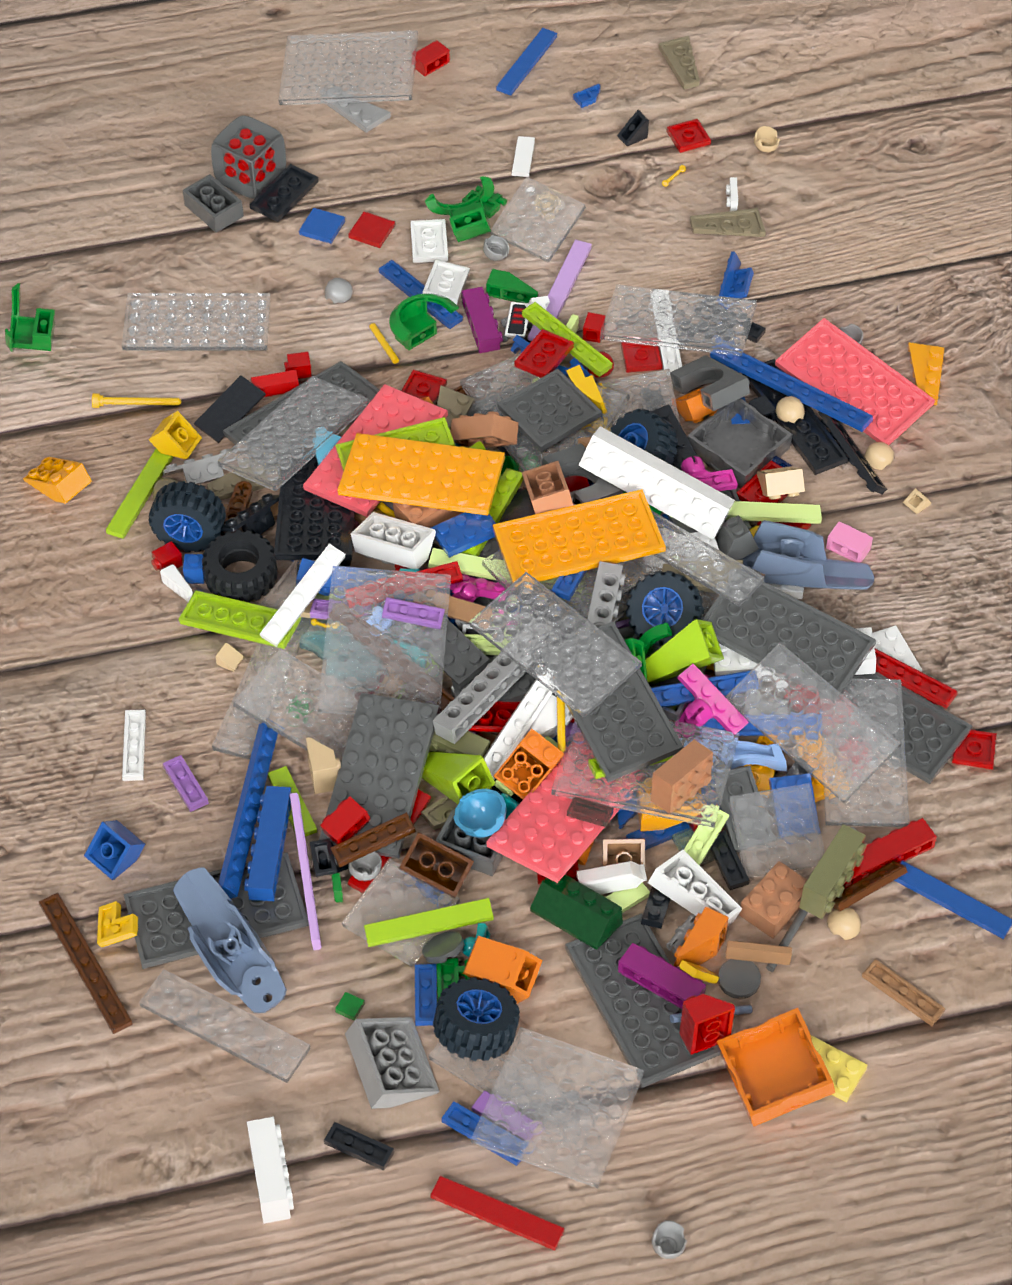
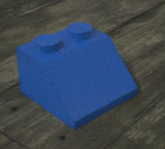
(114, 848)

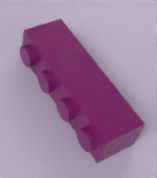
(481, 319)
(659, 976)

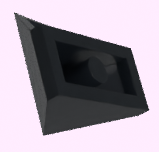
(635, 129)
(323, 858)

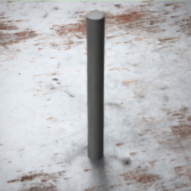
(790, 934)

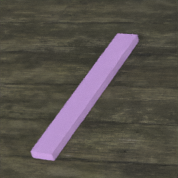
(565, 280)
(305, 871)

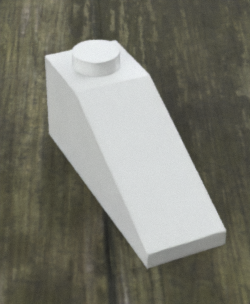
(546, 720)

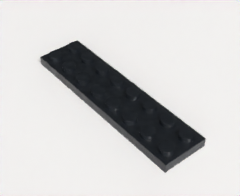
(809, 434)

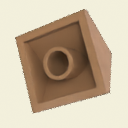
(623, 850)

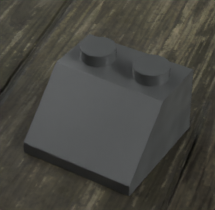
(736, 539)

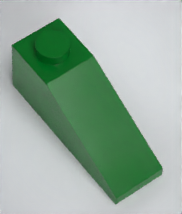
(509, 287)

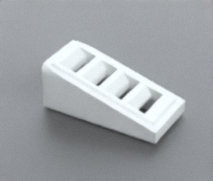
(174, 580)

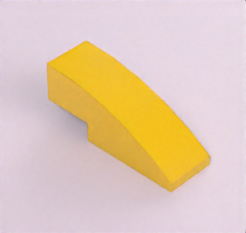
(586, 386)

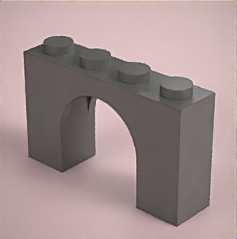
(725, 387)
(569, 461)

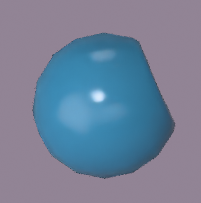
(480, 813)

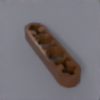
(236, 497)

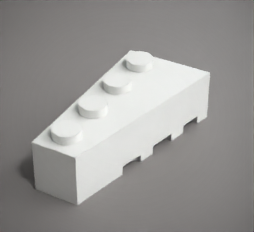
(692, 887)

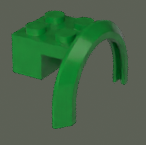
(469, 217)
(412, 323)
(29, 332)
(640, 647)

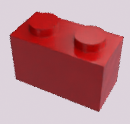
(432, 58)
(345, 821)

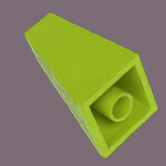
(692, 645)
(457, 774)

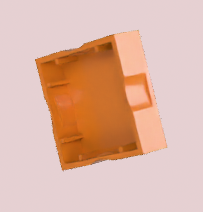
(775, 1067)

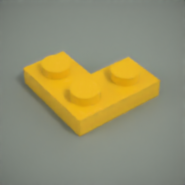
(113, 927)

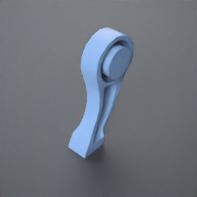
(765, 755)

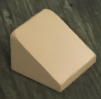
(917, 501)
(228, 657)

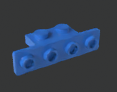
(736, 280)

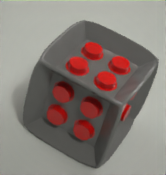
(248, 156)

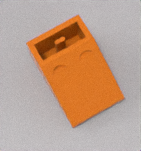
(529, 764)
(704, 939)
(505, 965)

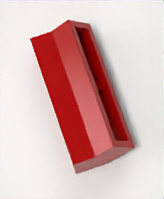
(276, 383)

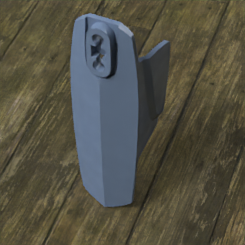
(799, 559)
(228, 942)

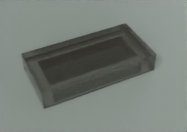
(590, 811)

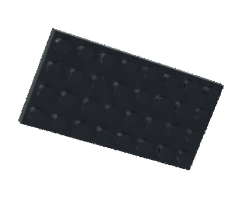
(310, 522)

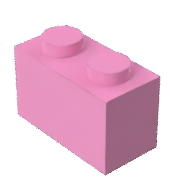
(849, 542)

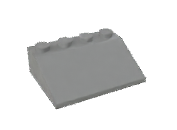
(390, 1061)

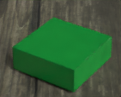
(337, 887)
(349, 1006)

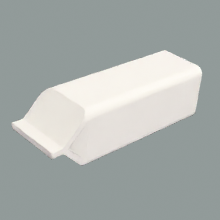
(613, 877)

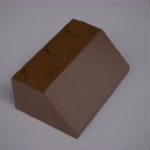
(436, 865)

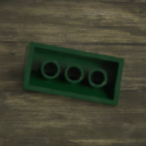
(577, 910)

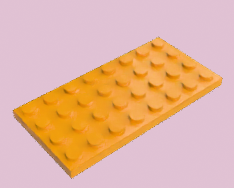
(421, 474)
(579, 537)

